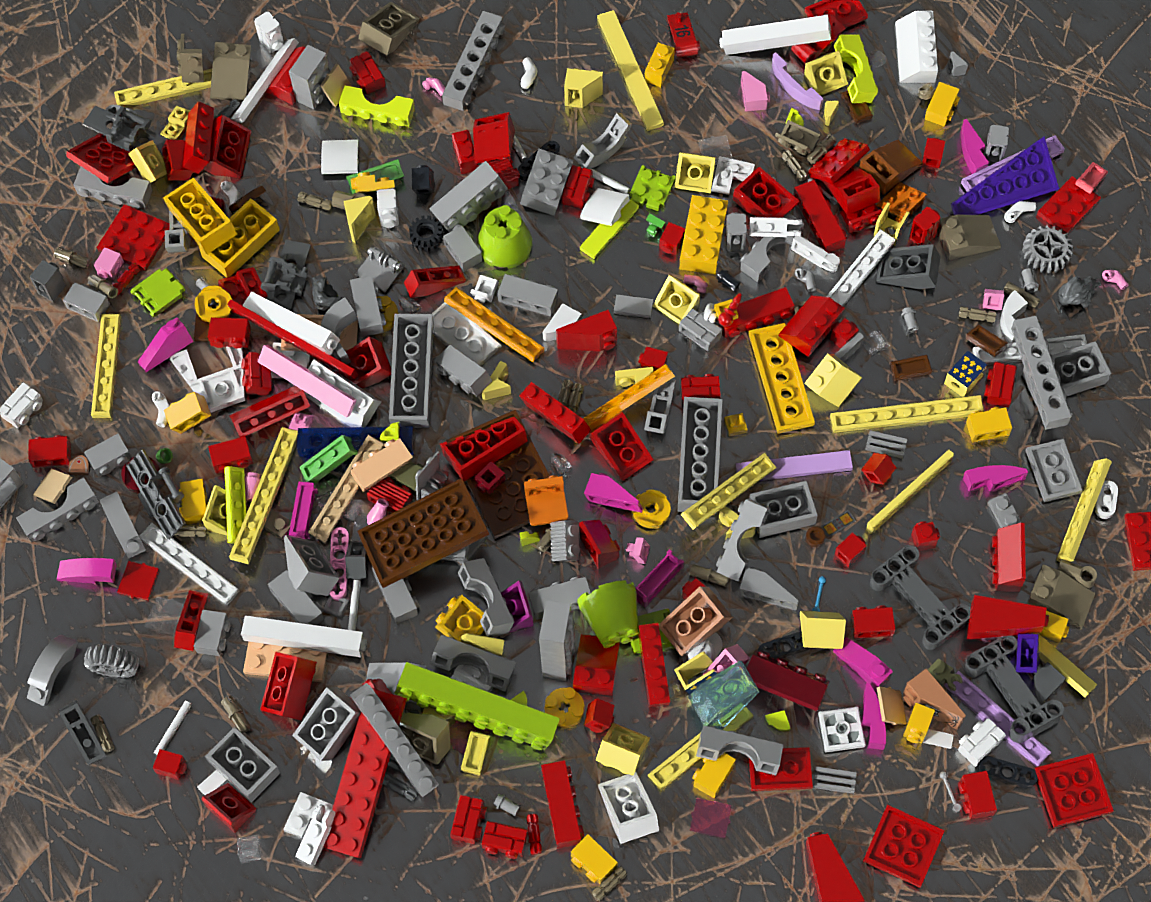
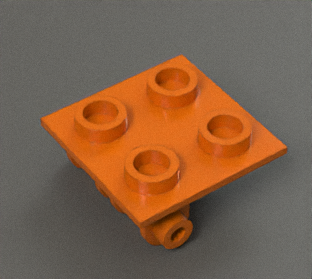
(903, 199)

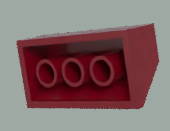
(787, 681)

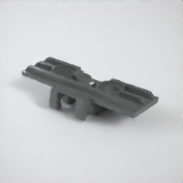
(120, 134)
(293, 275)
(152, 497)

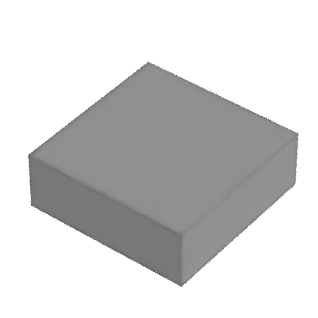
(336, 608)

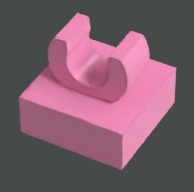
(993, 299)
(301, 421)
(639, 550)

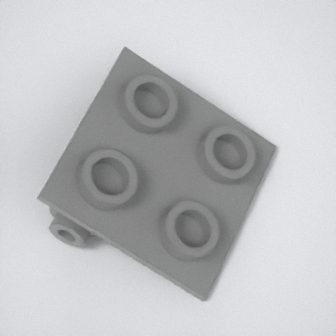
(382, 267)
(430, 477)

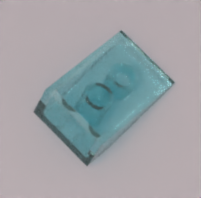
(723, 696)

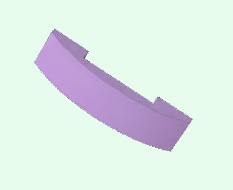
(808, 98)

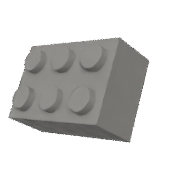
(308, 75)
(546, 182)
(789, 510)
(328, 723)
(242, 764)

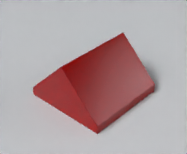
(229, 806)

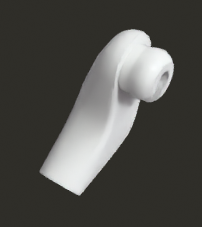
(530, 74)
(232, 192)
(1018, 208)
(709, 313)
(161, 403)

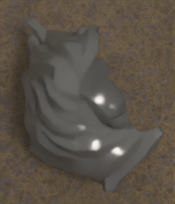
(1078, 291)
(323, 294)

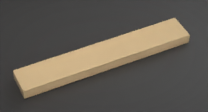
(342, 494)

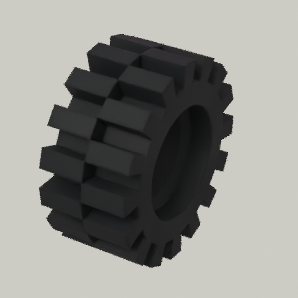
(422, 224)

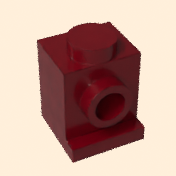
(492, 473)

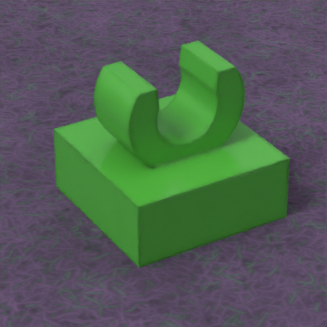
(655, 224)

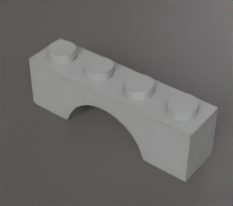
(133, 193)
(757, 263)
(38, 523)
(733, 562)
(477, 577)
(453, 653)
(763, 753)

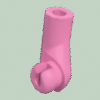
(434, 83)
(1115, 277)
(696, 280)

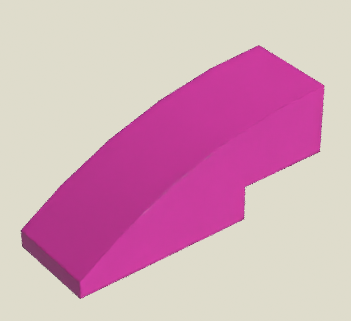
(972, 148)
(993, 476)
(87, 570)
(872, 719)

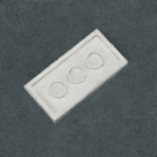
(463, 334)

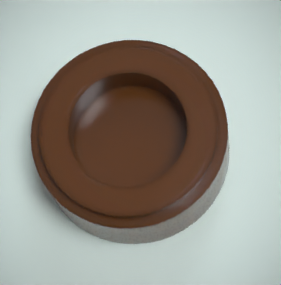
(815, 536)

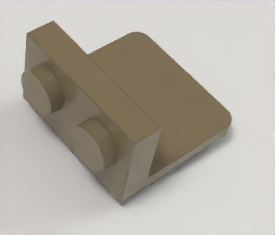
(190, 63)
(799, 137)

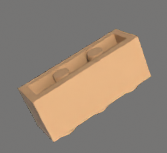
(381, 464)

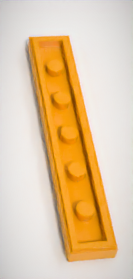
(494, 324)
(629, 397)

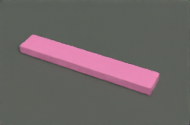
(307, 380)

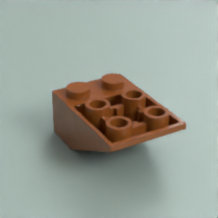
(890, 164)

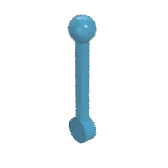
(822, 580)

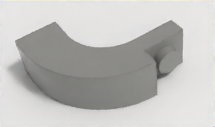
(601, 149)
(176, 238)
(336, 320)
(660, 408)
(122, 525)
(47, 667)

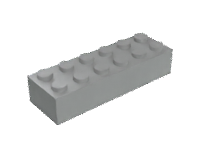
(411, 370)
(699, 450)
(557, 640)

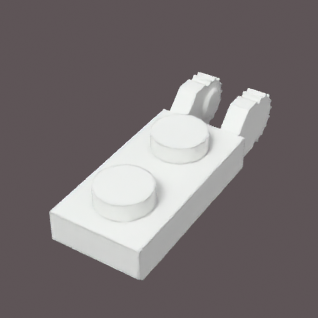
(773, 227)
(815, 254)
(316, 835)

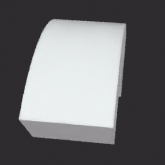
(1013, 307)

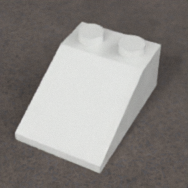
(628, 807)

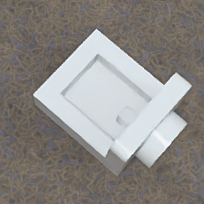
(484, 289)

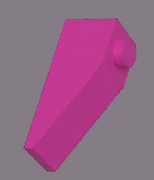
(166, 343)
(605, 491)
(864, 663)

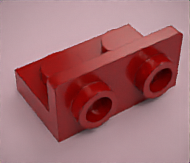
(861, 218)

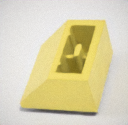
(582, 87)

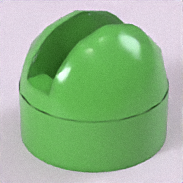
(166, 457)

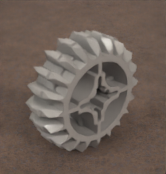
(1053, 242)
(111, 661)

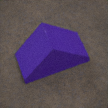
(1027, 653)

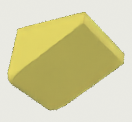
(830, 111)

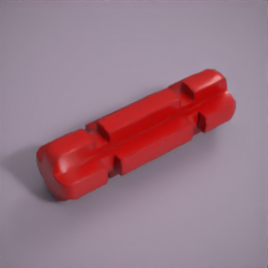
(126, 277)
(534, 834)

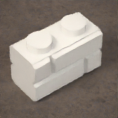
(269, 32)
(388, 208)
(21, 405)
(981, 741)

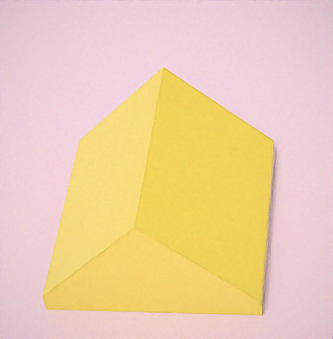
(826, 73)
(149, 161)
(695, 172)
(359, 215)
(676, 299)
(215, 515)
(822, 629)

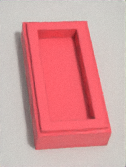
(1091, 177)

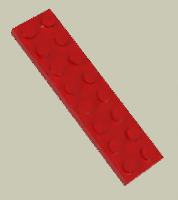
(361, 782)

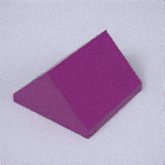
(518, 606)

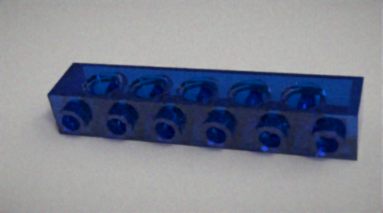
(309, 436)

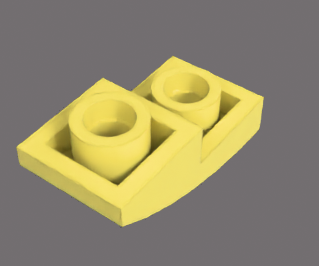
(176, 124)

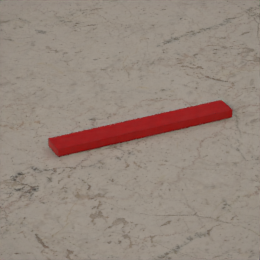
(293, 340)

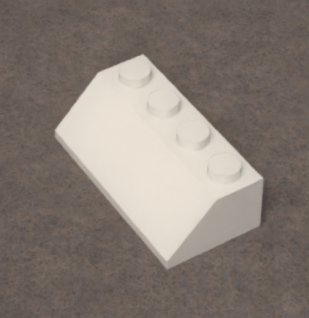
(916, 48)
(364, 406)

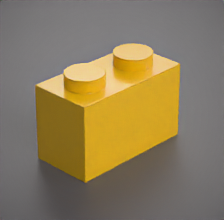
(659, 65)
(942, 103)
(187, 412)
(989, 424)
(194, 501)
(918, 723)
(713, 774)
(593, 859)

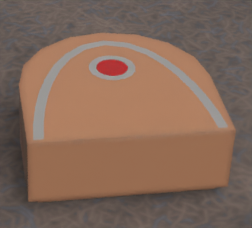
(79, 465)

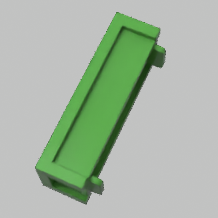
(390, 169)
(328, 459)

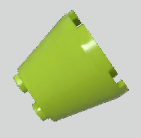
(504, 238)
(611, 612)

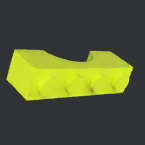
(852, 52)
(397, 111)

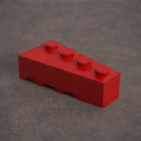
(473, 452)

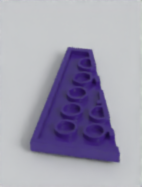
(1017, 180)

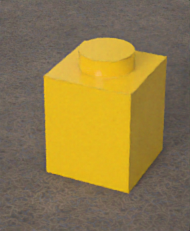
(1056, 627)

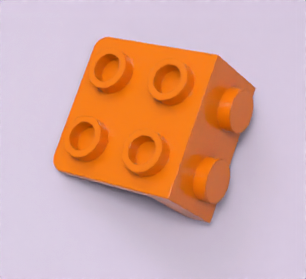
(546, 500)

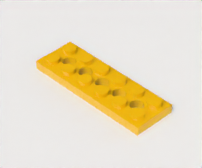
(774, 387)

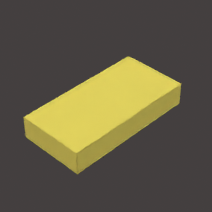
(475, 753)

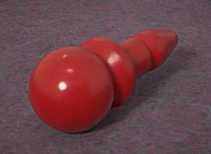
(726, 317)

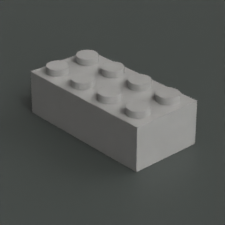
(469, 197)
(1078, 369)

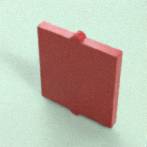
(138, 580)

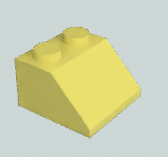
(833, 380)
(622, 749)

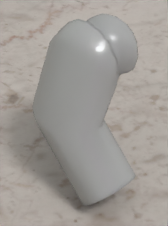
(806, 277)

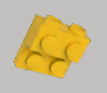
(366, 183)
(460, 619)

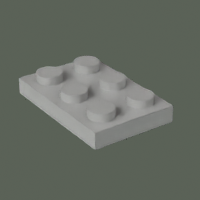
(1053, 470)

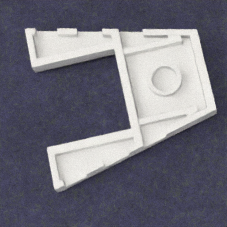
(220, 388)

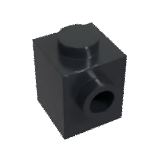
(422, 179)

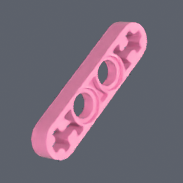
(339, 563)

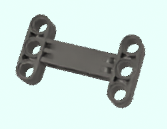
(920, 597)
(1013, 689)

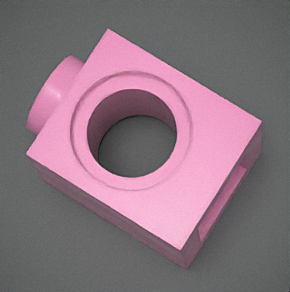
(108, 264)

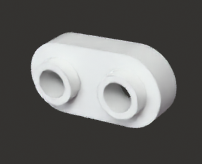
(1107, 500)

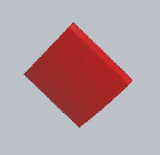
(242, 285)

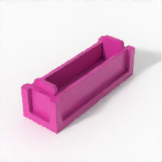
(302, 510)
(658, 578)

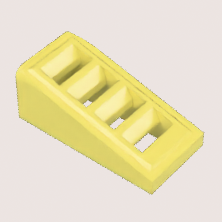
(485, 643)

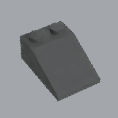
(910, 267)

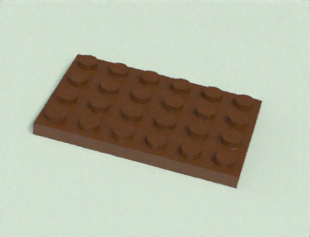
(507, 505)
(422, 533)

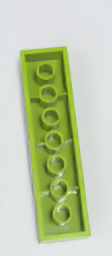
(476, 706)

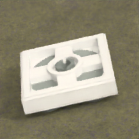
(841, 729)

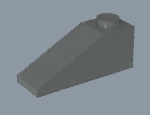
(82, 732)

